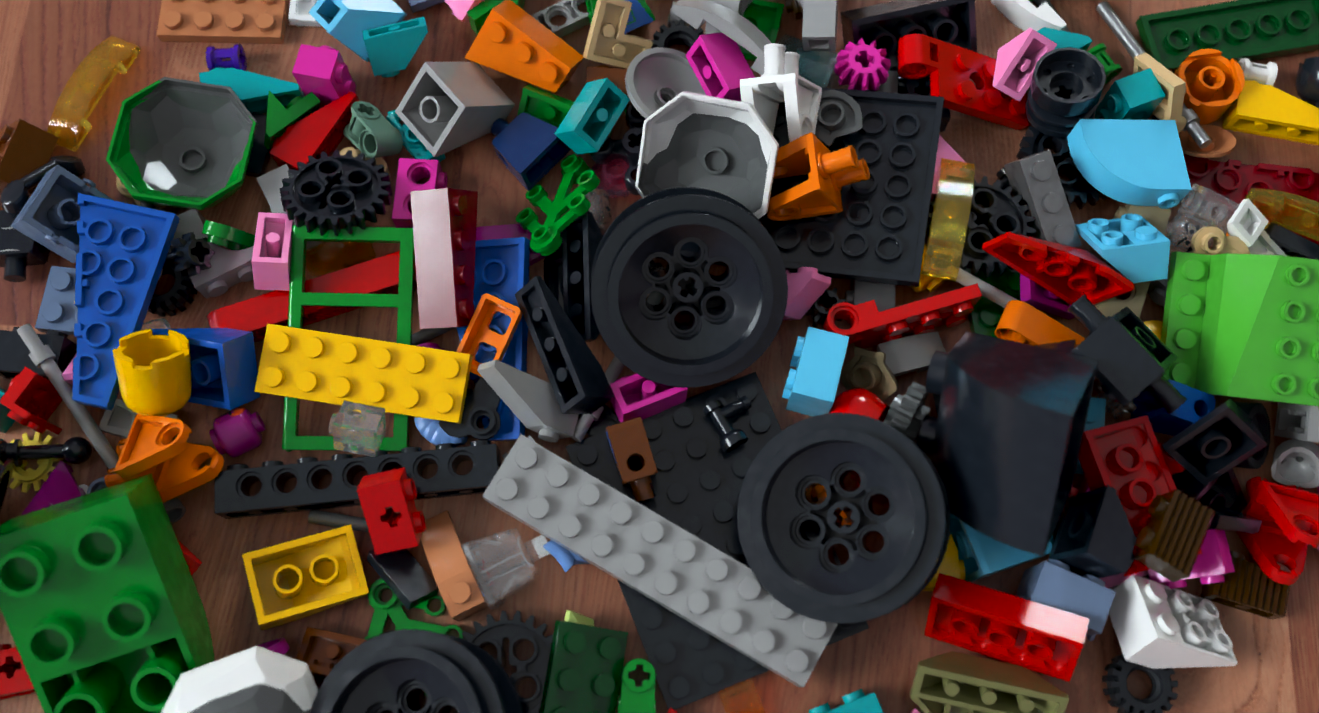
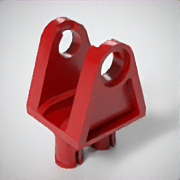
(1286, 528)

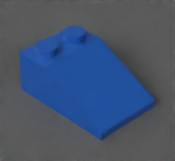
(221, 366)

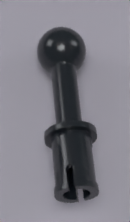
(74, 450)

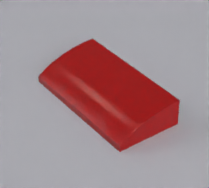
(1131, 463)
(1006, 627)

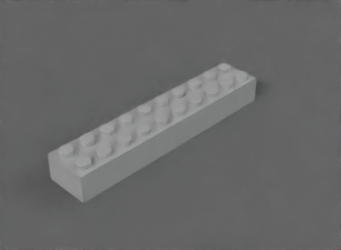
(656, 559)

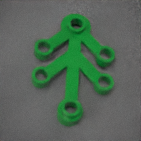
(546, 237)
(398, 616)

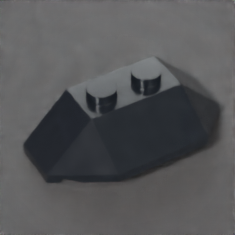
(569, 273)

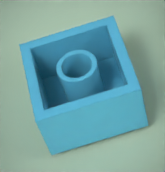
(818, 366)

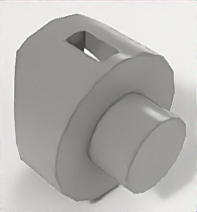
(1296, 464)

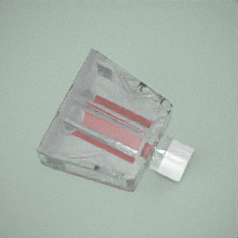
(504, 564)

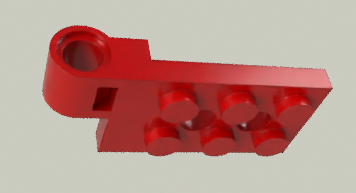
(950, 78)
(919, 317)

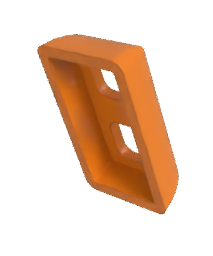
(479, 331)

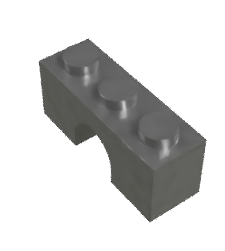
(1041, 188)

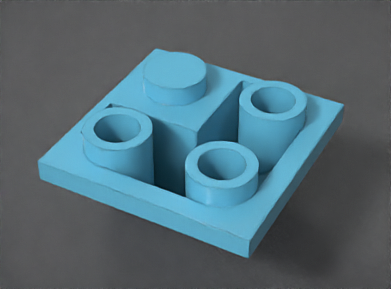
(349, 18)
(1129, 246)

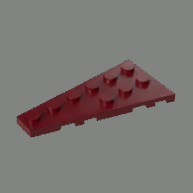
(1236, 179)

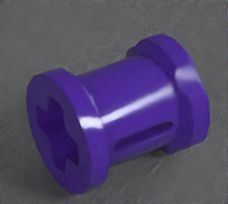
(215, 56)

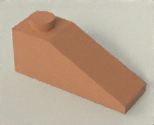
(451, 568)

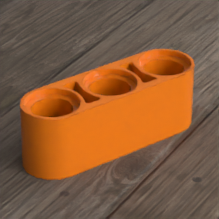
(1030, 326)

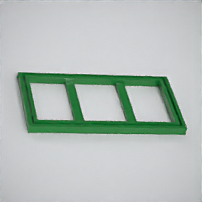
(299, 298)

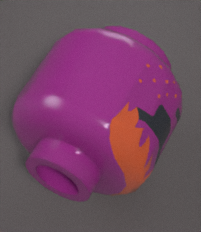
(237, 432)

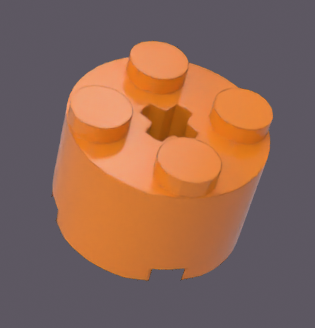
(1211, 83)

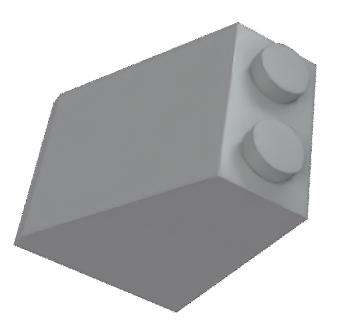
(452, 105)

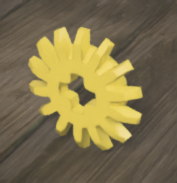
(30, 475)

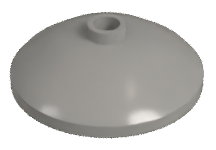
(658, 77)

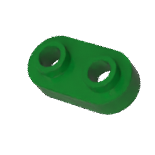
(227, 236)

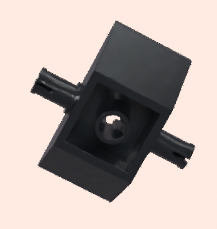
(1128, 355)

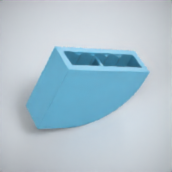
(1132, 160)

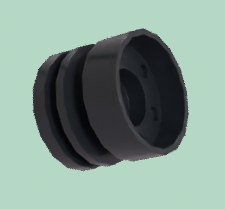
(1063, 90)

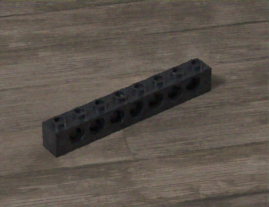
(233, 485)

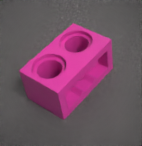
(408, 175)

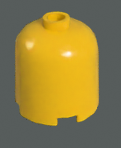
(154, 372)

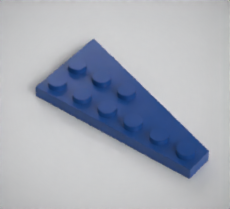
(502, 272)
(114, 283)

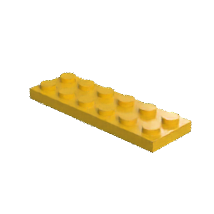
(364, 371)

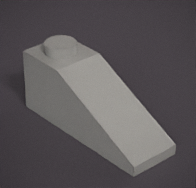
(529, 400)

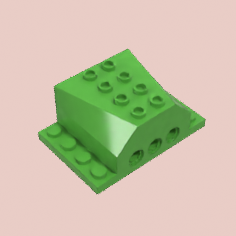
(1244, 325)

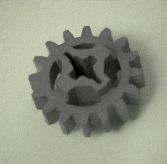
(908, 411)

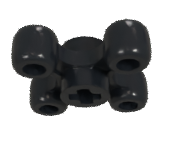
(625, 148)

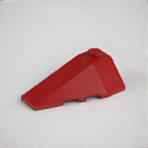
(1059, 268)

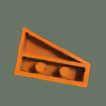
(523, 48)

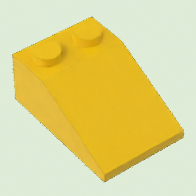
(304, 576)

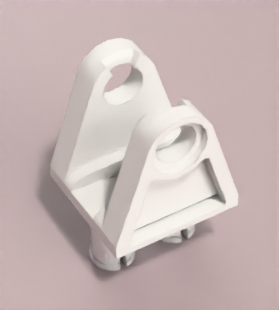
(780, 84)

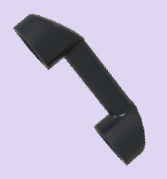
(16, 192)

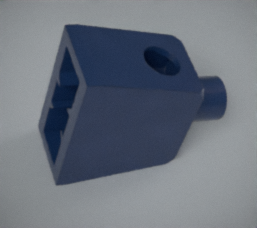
(527, 147)

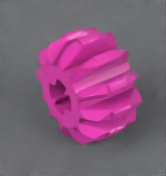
(862, 66)

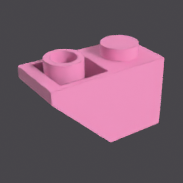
(804, 291)

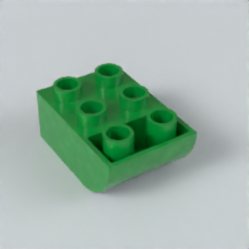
(102, 601)

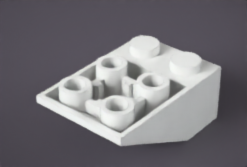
(1168, 627)

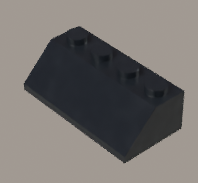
(888, 22)

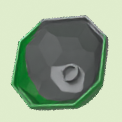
(182, 143)

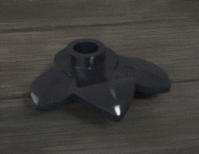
(478, 405)

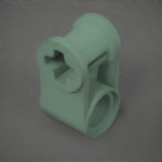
(372, 132)

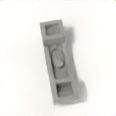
(728, 22)

